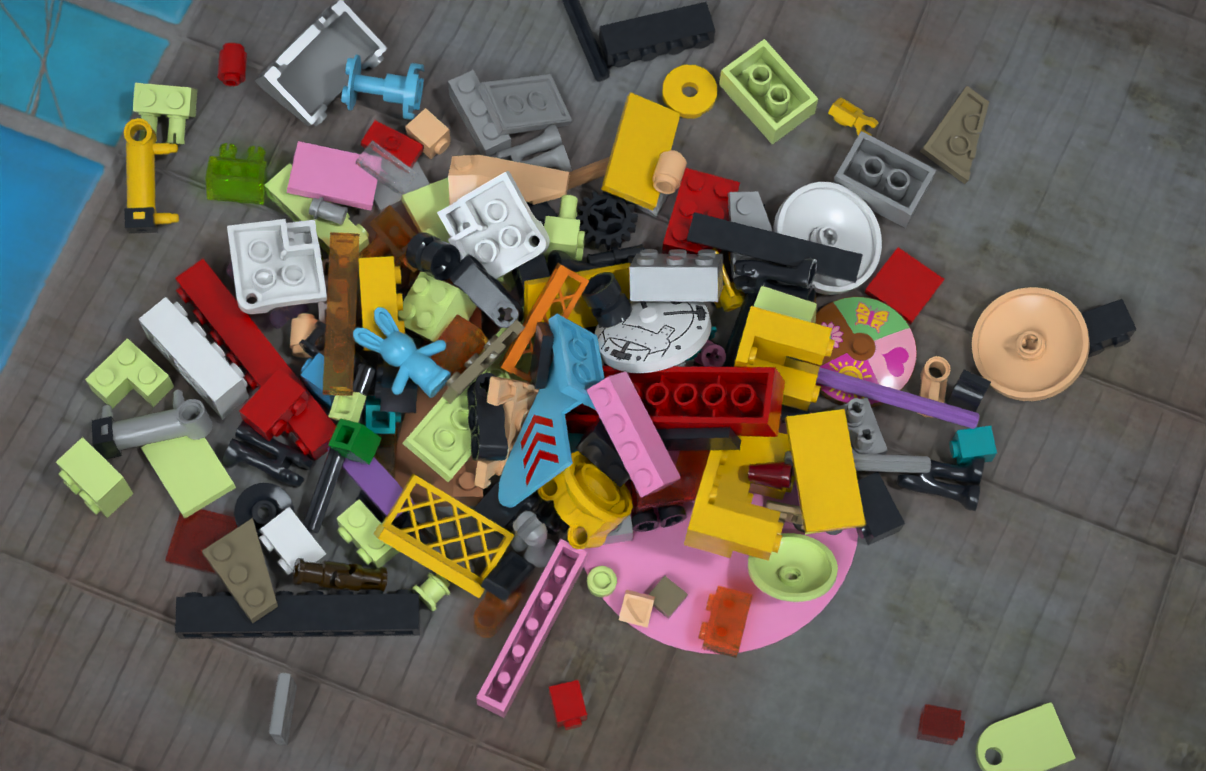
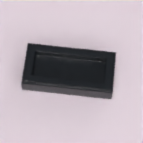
(541, 355)
(508, 576)

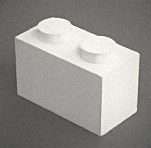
(290, 540)

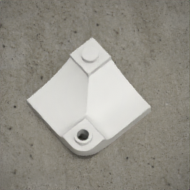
(495, 226)
(276, 264)

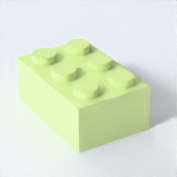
(768, 91)

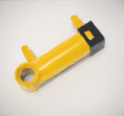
(140, 179)

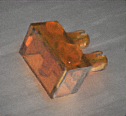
(392, 235)

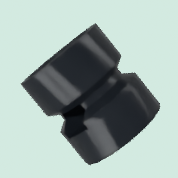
(432, 255)
(606, 301)

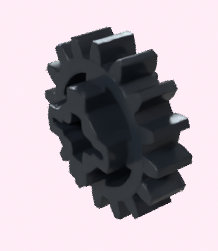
(596, 212)

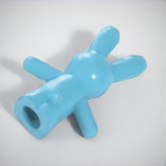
(401, 352)

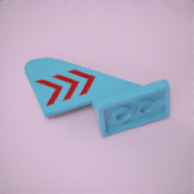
(543, 442)

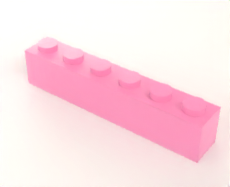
(532, 628)

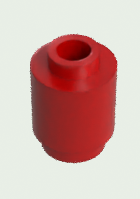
(232, 64)

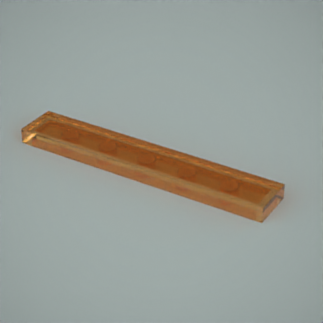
(341, 314)

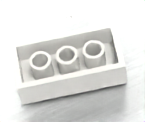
(195, 357)

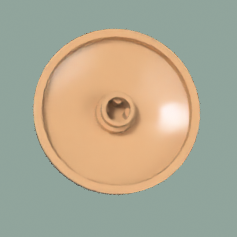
(1030, 344)

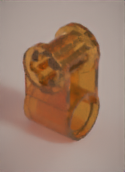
(498, 610)

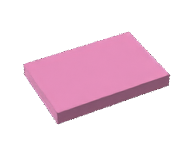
(331, 175)

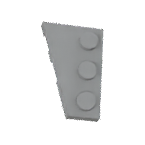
(748, 210)

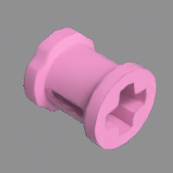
(711, 361)

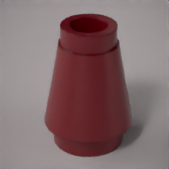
(771, 474)

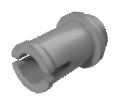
(327, 211)

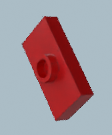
(394, 142)

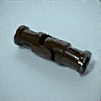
(343, 575)

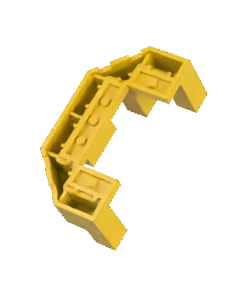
(723, 510)

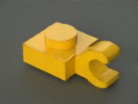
(850, 115)

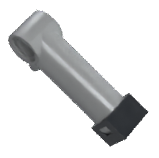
(185, 419)

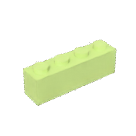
(298, 210)

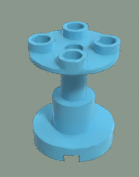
(395, 88)

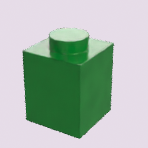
(354, 441)

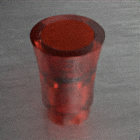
(674, 494)

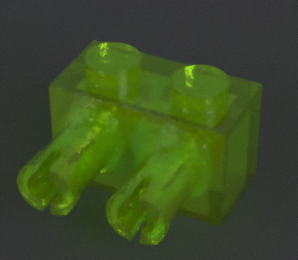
(236, 178)

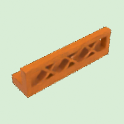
(538, 313)

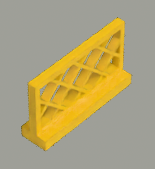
(431, 558)

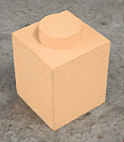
(430, 132)

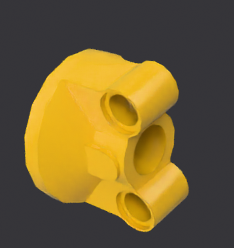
(587, 502)

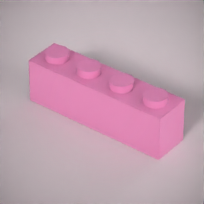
(633, 434)

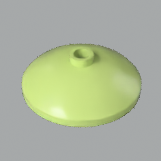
(797, 572)

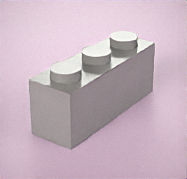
(473, 111)

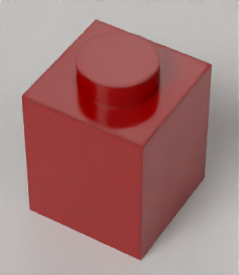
(568, 704)

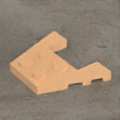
(517, 401)

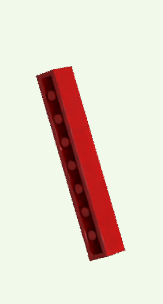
(250, 350)

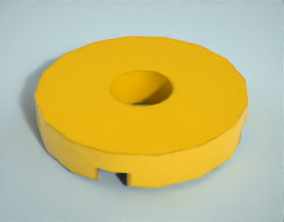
(694, 77)

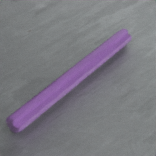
(897, 398)

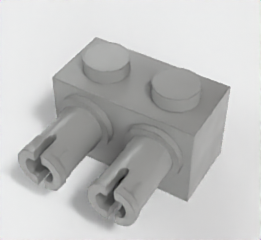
(863, 428)

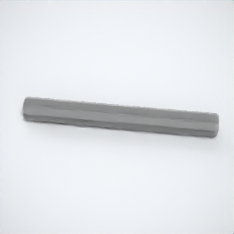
(885, 463)

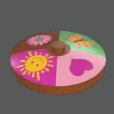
(869, 345)

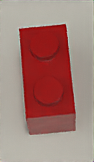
(274, 405)

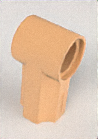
(933, 387)

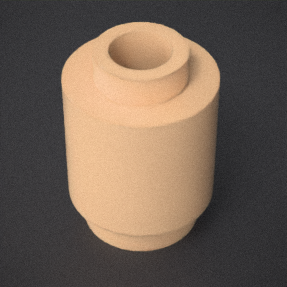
(669, 172)
(300, 329)

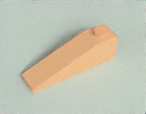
(534, 182)

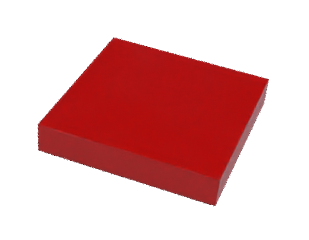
(904, 285)

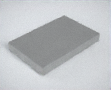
(524, 104)

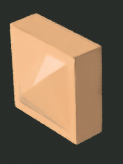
(636, 608)

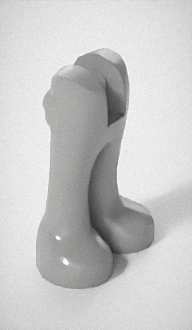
(548, 140)
(532, 535)

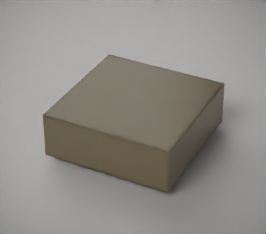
(667, 596)

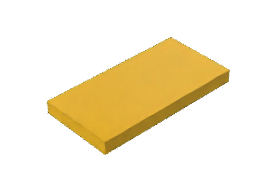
(641, 137)
(581, 313)
(825, 471)

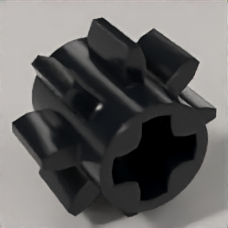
(550, 517)

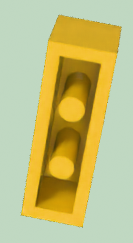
(378, 289)

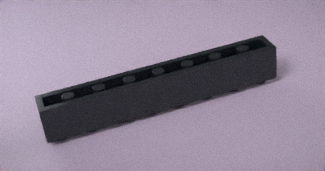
(301, 615)

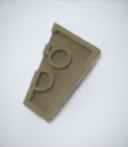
(957, 135)
(479, 363)
(243, 570)

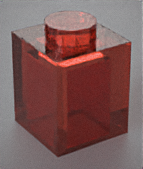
(940, 725)

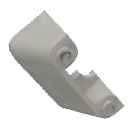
(314, 64)

